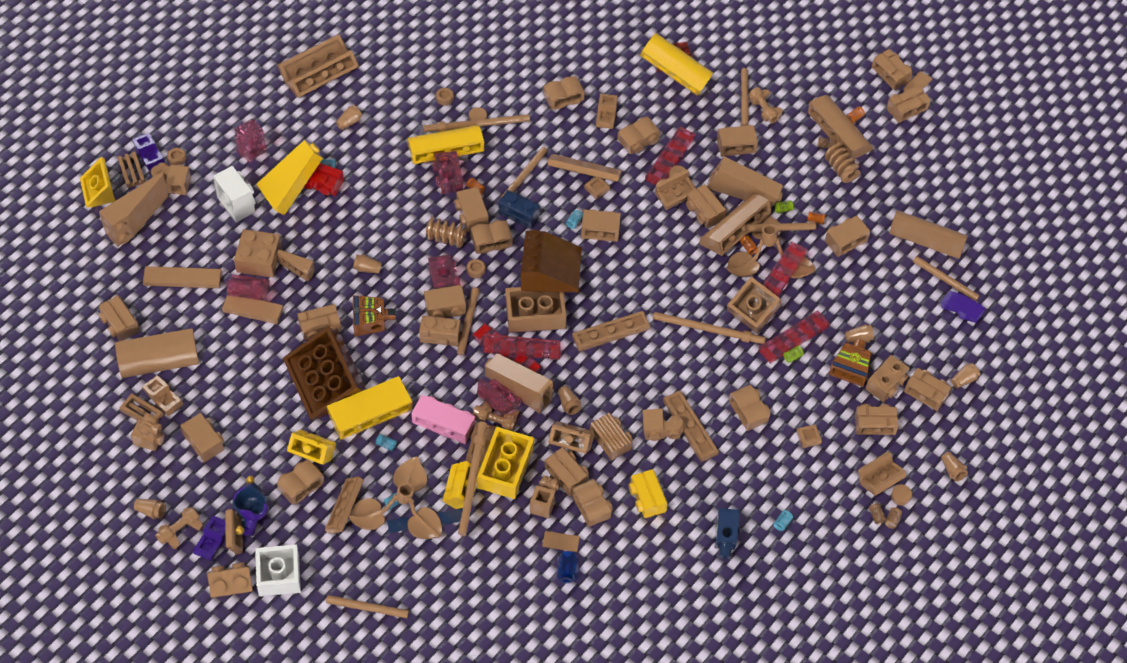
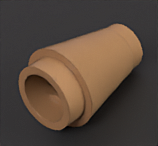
(349, 117)
(366, 264)
(862, 332)
(966, 375)
(569, 401)
(954, 467)
(152, 508)

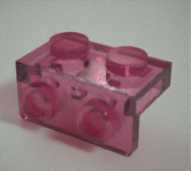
(248, 287)
(497, 396)

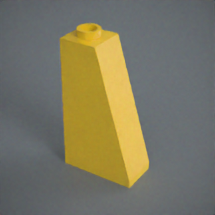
(289, 177)

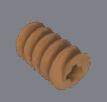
(842, 162)
(445, 232)

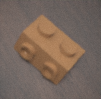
(674, 189)
(880, 474)
(229, 580)

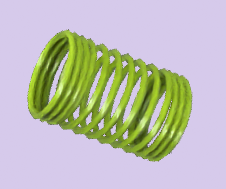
(789, 204)
(797, 354)

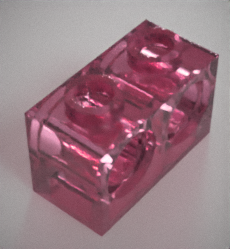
(250, 140)
(448, 172)

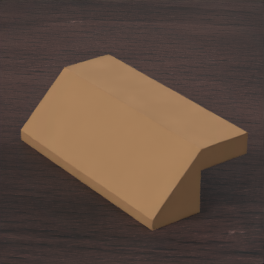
(317, 65)

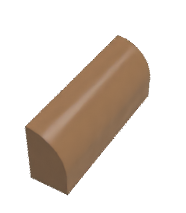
(838, 126)
(733, 226)
(928, 234)
(156, 353)

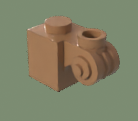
(176, 177)
(657, 428)
(147, 433)
(544, 497)

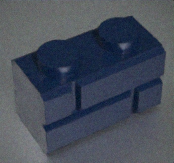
(519, 209)

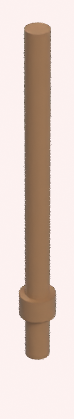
(442, 126)
(746, 336)
(479, 443)

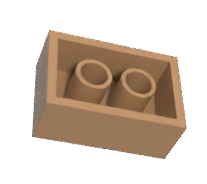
(534, 310)

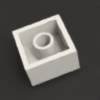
(234, 193)
(277, 570)

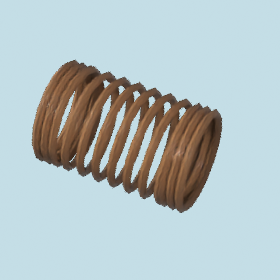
(826, 144)
(872, 508)
(892, 518)

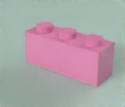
(443, 419)

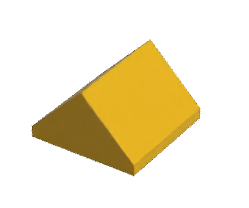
(97, 185)

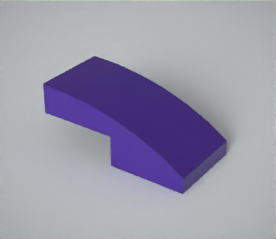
(148, 151)
(964, 306)
(212, 538)

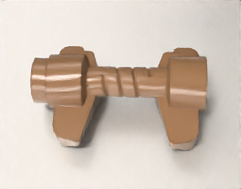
(769, 113)
(485, 412)
(167, 533)

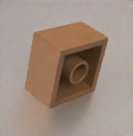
(257, 253)
(754, 305)

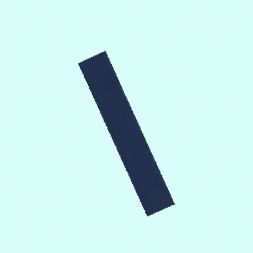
(446, 517)

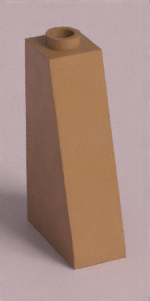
(742, 182)
(522, 382)

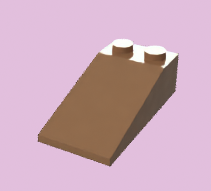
(129, 213)

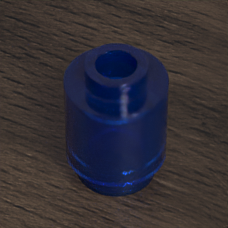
(567, 567)

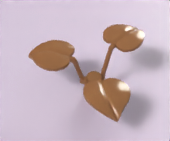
(744, 265)
(409, 479)

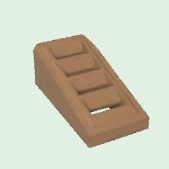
(300, 266)

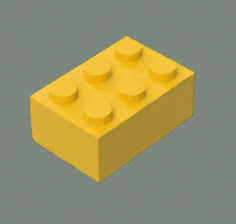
(505, 463)

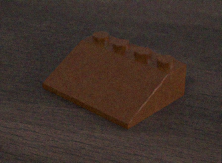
(549, 263)
(323, 372)

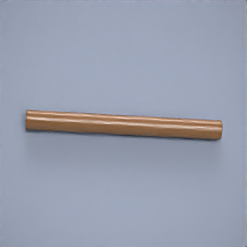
(744, 97)
(526, 171)
(783, 226)
(947, 279)
(468, 321)
(367, 606)

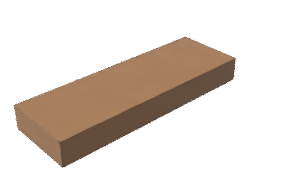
(253, 309)
(344, 505)

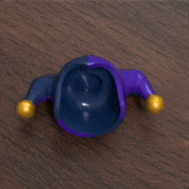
(251, 506)

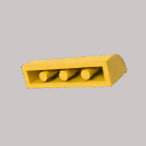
(676, 64)
(463, 140)
(369, 407)

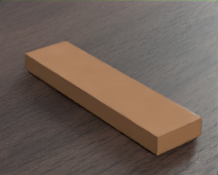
(584, 167)
(182, 277)
(611, 331)
(693, 429)

